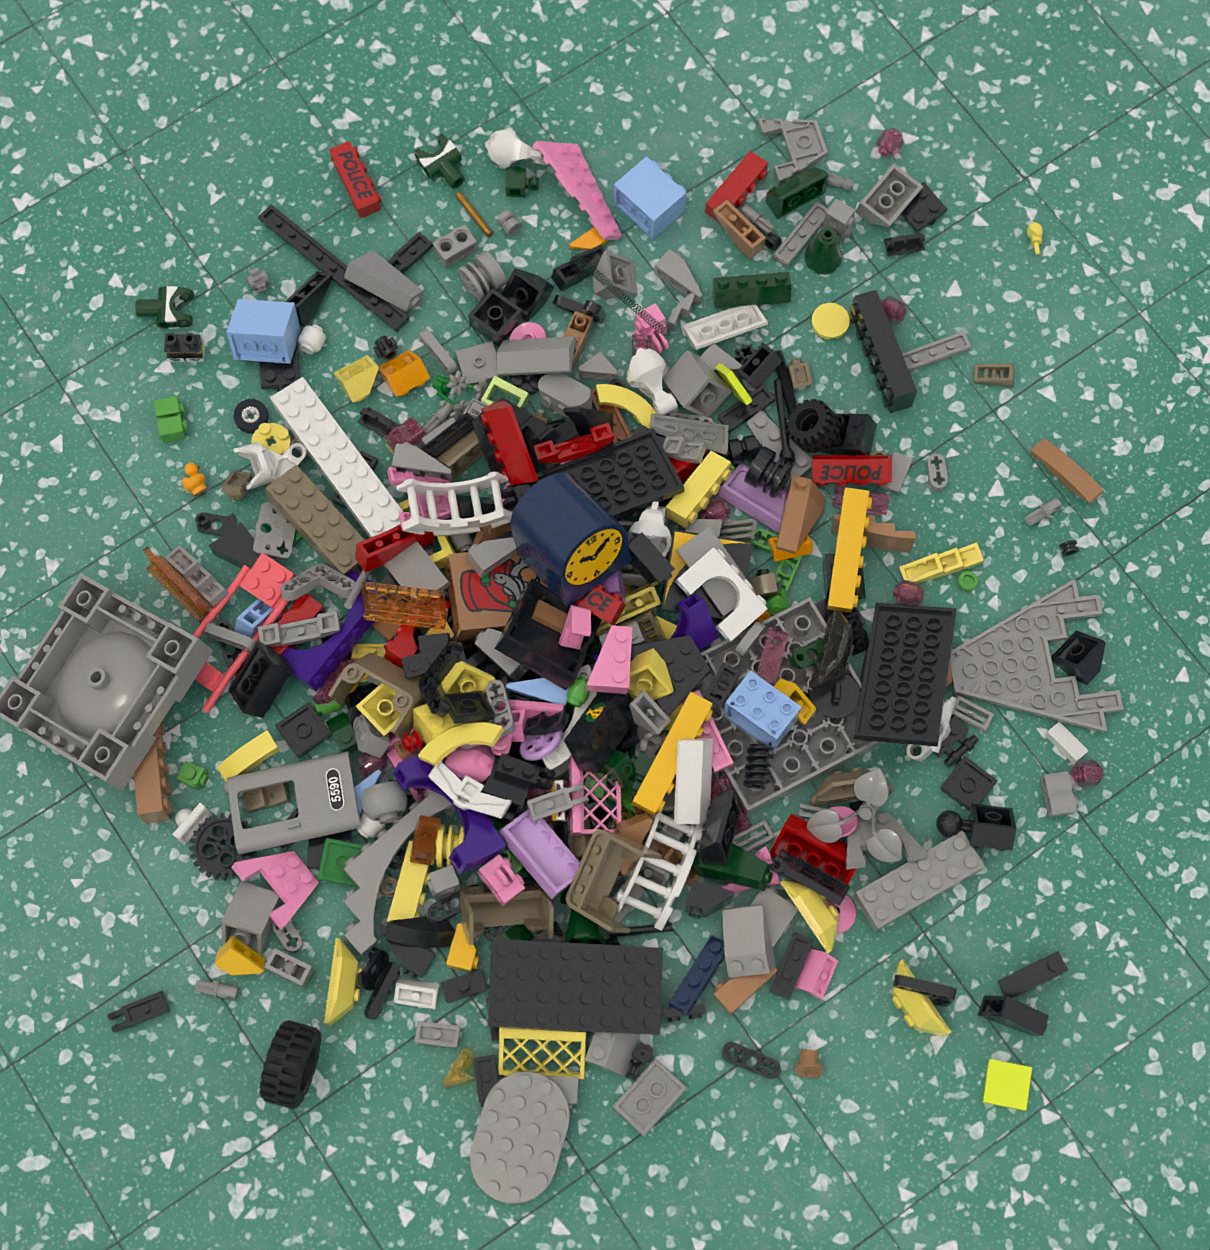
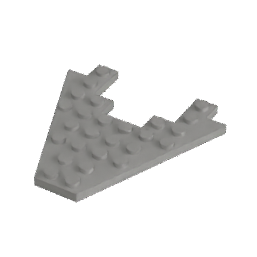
(1015, 668)

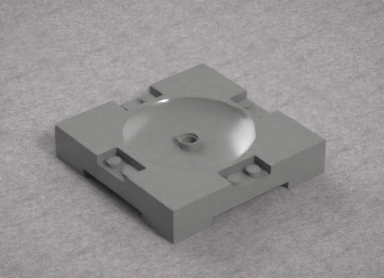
(102, 681)

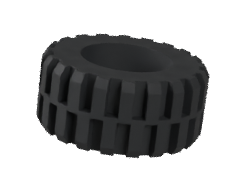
(290, 1064)

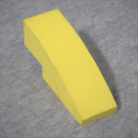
(249, 756)

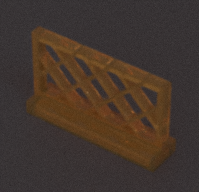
(177, 586)
(398, 612)

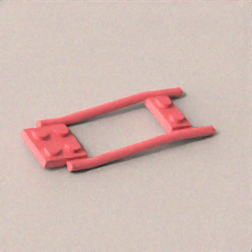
(264, 583)

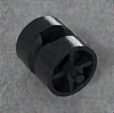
(743, 449)

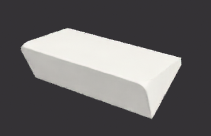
(1066, 742)
(416, 993)

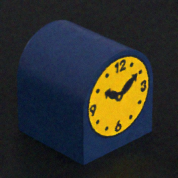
(568, 537)

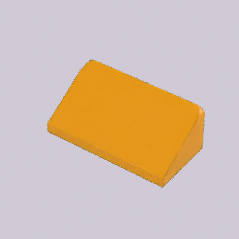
(779, 555)

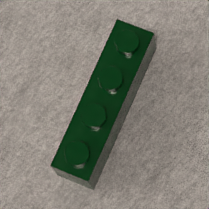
(752, 290)

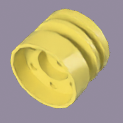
(446, 843)

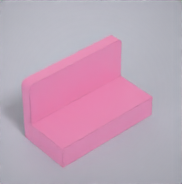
(816, 973)

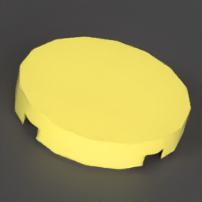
(830, 321)

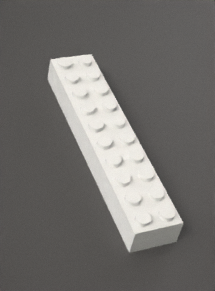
(337, 458)

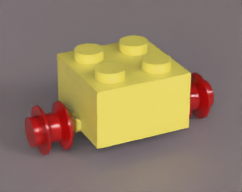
(427, 727)

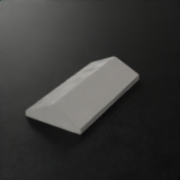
(535, 356)

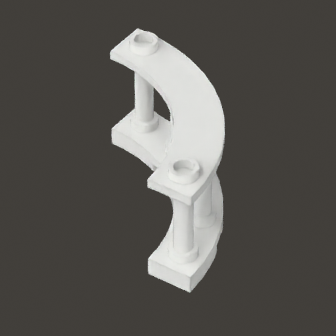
(456, 525)
(559, 758)
(680, 870)

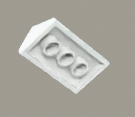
(723, 325)
(693, 780)

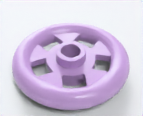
(542, 743)

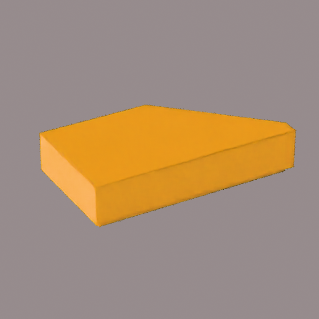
(588, 240)

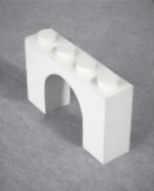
(748, 605)

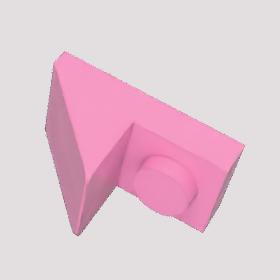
(576, 627)

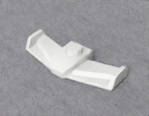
(467, 793)

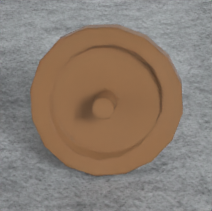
(808, 1065)

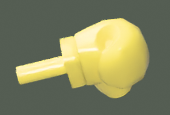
(1035, 234)

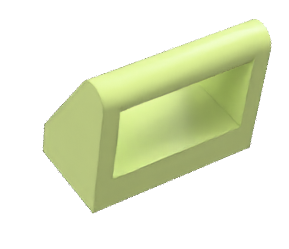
(508, 389)

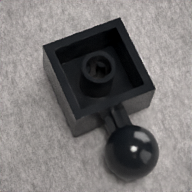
(986, 826)

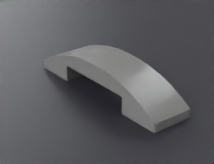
(299, 631)

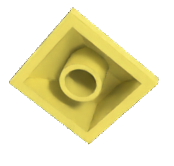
(357, 378)
(649, 674)
(466, 679)
(379, 709)

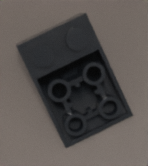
(854, 437)

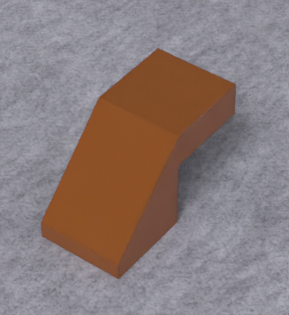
(424, 840)

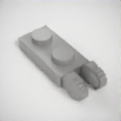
(555, 802)

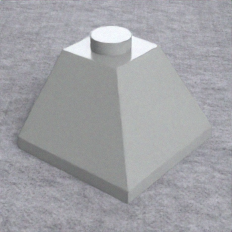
(619, 271)

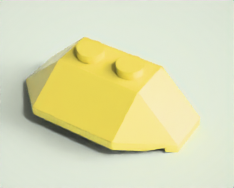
(816, 911)
(342, 984)
(917, 1007)

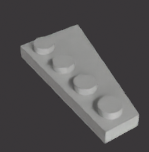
(768, 435)

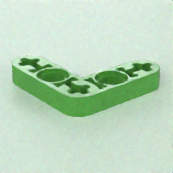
(761, 546)

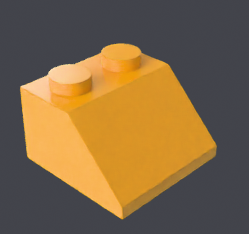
(404, 373)

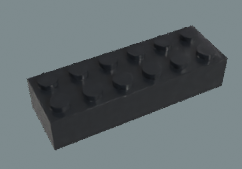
(882, 351)

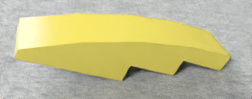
(942, 564)

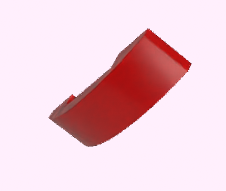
(575, 448)

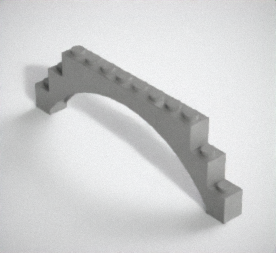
(371, 865)

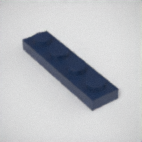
(698, 976)

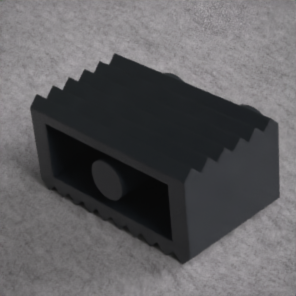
(759, 366)

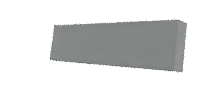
(800, 235)
(937, 351)

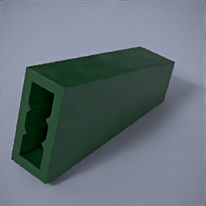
(741, 869)

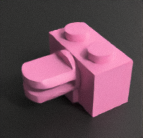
(643, 328)
(504, 743)
(501, 879)

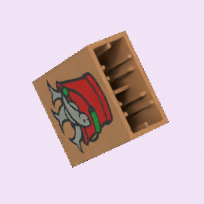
(486, 600)

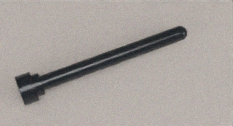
(786, 450)

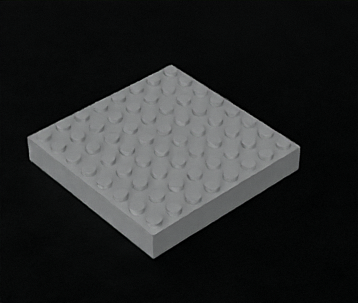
(808, 748)

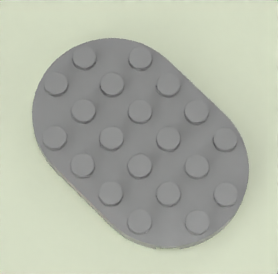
(520, 1137)

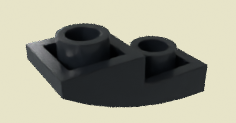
(861, 638)

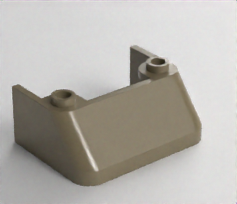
(407, 695)
(598, 873)
(483, 910)

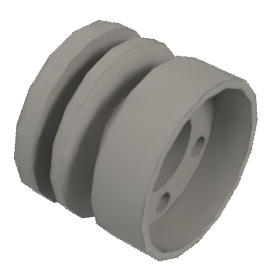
(482, 276)

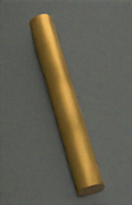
(473, 213)

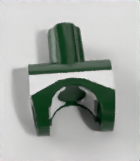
(442, 162)
(166, 307)

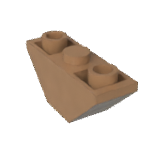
(580, 328)
(635, 829)

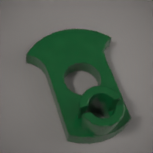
(801, 654)

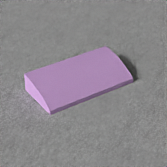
(753, 500)
(541, 853)

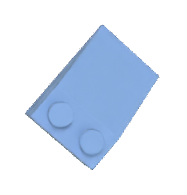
(539, 690)

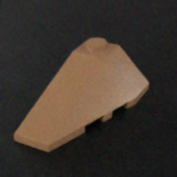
(800, 512)

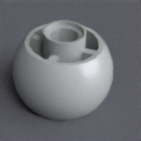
(384, 802)

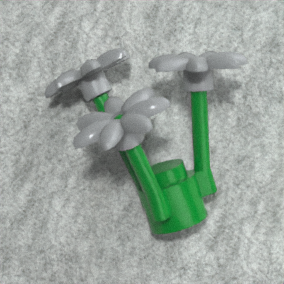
(454, 384)

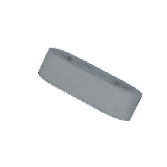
(932, 472)
(750, 638)
(283, 937)

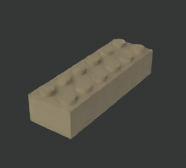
(315, 519)

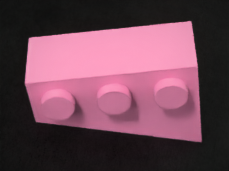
(613, 664)

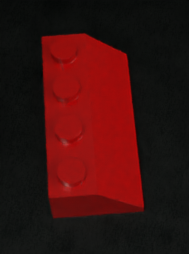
(508, 443)
(801, 842)

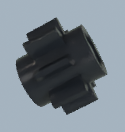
(385, 347)
(742, 352)

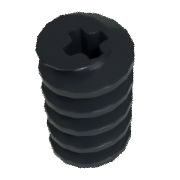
(756, 766)

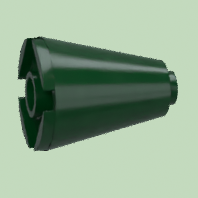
(824, 252)
(583, 930)

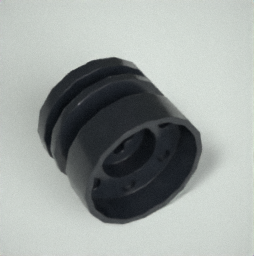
(769, 472)

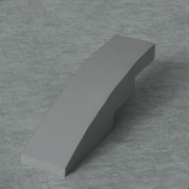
(196, 575)

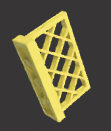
(538, 1035)

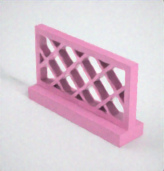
(577, 813)

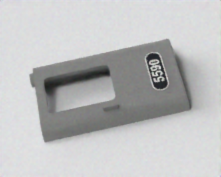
(323, 800)

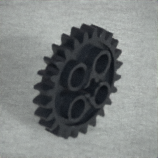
(214, 862)

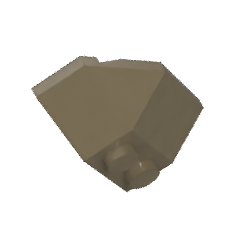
(839, 788)

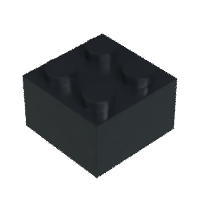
(495, 317)

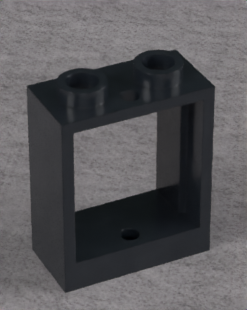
(649, 561)

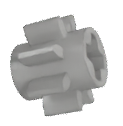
(258, 280)

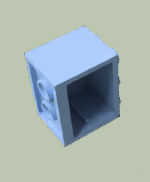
(650, 197)
(263, 331)
(761, 710)

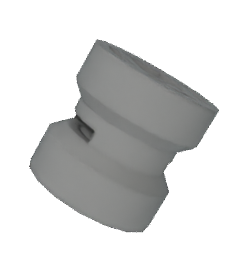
(509, 222)

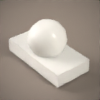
(188, 822)

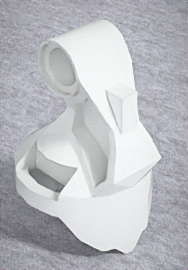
(507, 148)
(647, 374)
(268, 464)
(653, 527)
(944, 732)

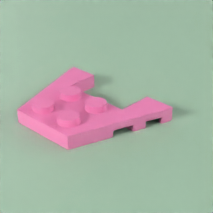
(441, 502)
(286, 876)

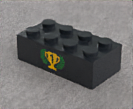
(599, 730)

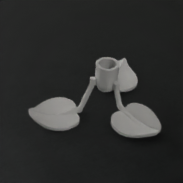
(874, 791)

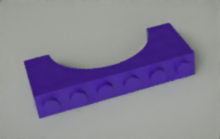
(693, 621)
(316, 664)
(480, 838)

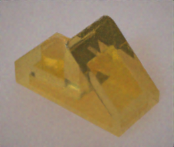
(456, 1075)

